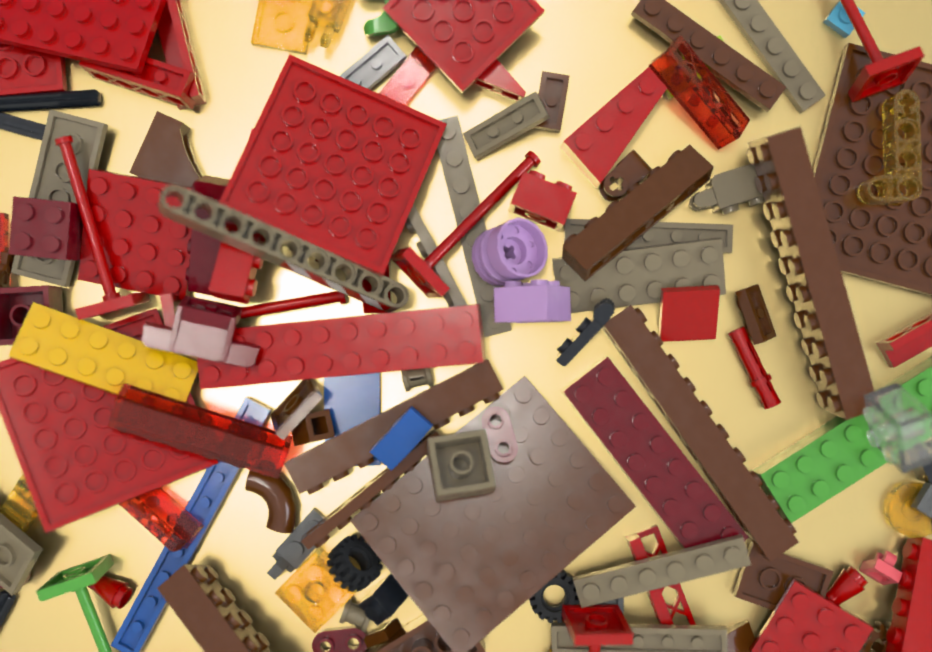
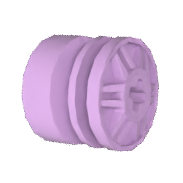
(509, 252)

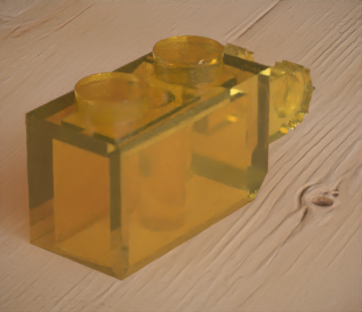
(328, 15)

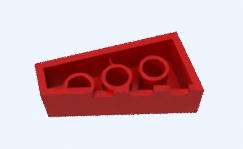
(608, 132)

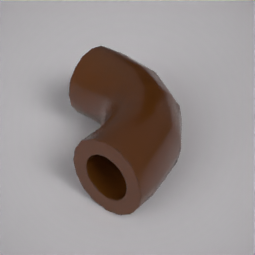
(278, 499)

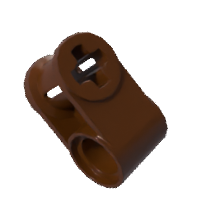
(625, 174)

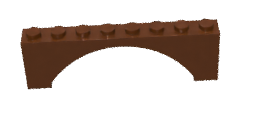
(167, 153)

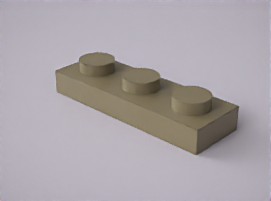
(506, 125)

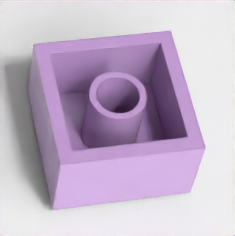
(532, 302)

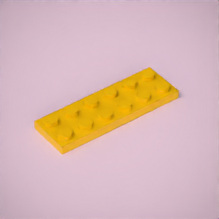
(99, 355)

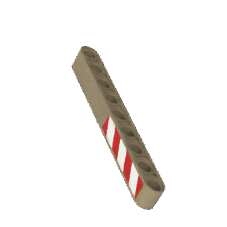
(271, 250)

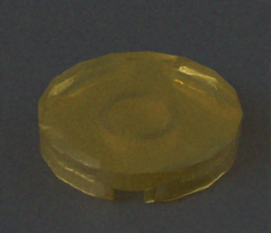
(903, 516)

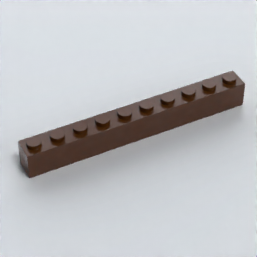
(700, 434)

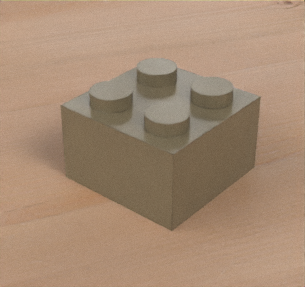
(460, 465)

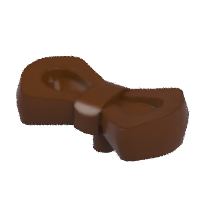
(5, 268)

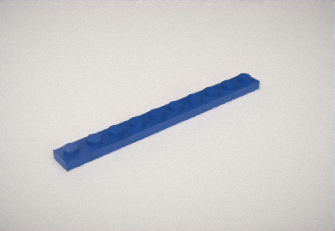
(203, 506)

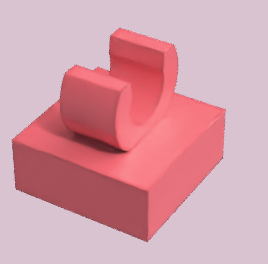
(882, 568)

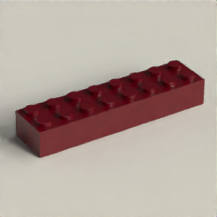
(649, 456)

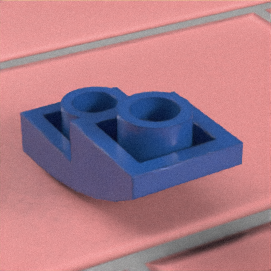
(401, 438)

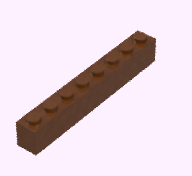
(353, 446)

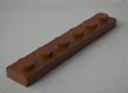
(715, 54)
(364, 496)

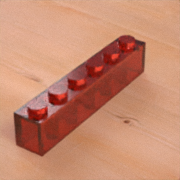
(199, 431)

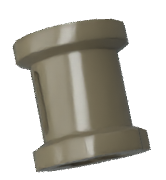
(416, 378)
(354, 615)

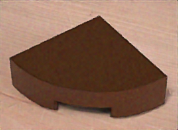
(382, 635)

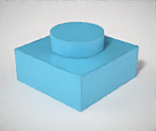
(840, 21)

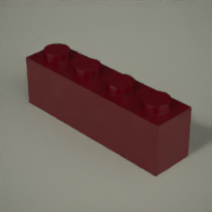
(201, 247)

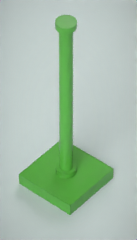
(76, 580)

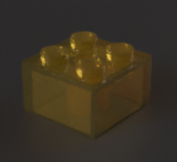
(312, 591)

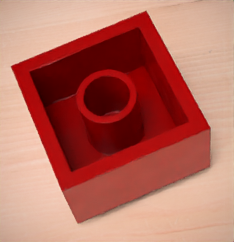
(542, 200)

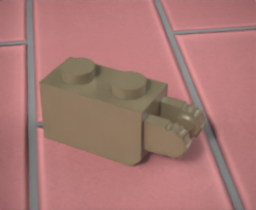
(728, 191)

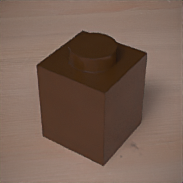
(313, 428)

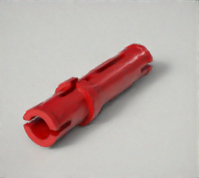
(759, 377)

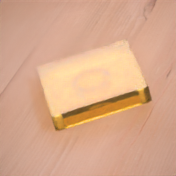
(281, 25)

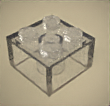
(899, 427)

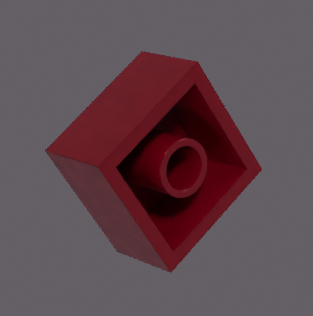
(45, 229)
(16, 303)

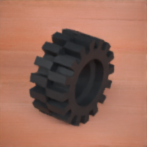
(344, 569)
(554, 612)

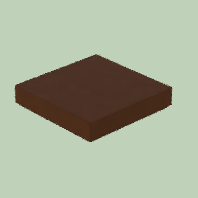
(295, 407)

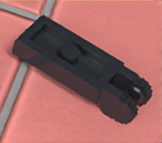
(585, 332)

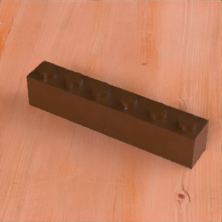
(636, 212)

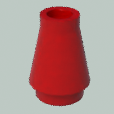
(846, 586)
(112, 591)

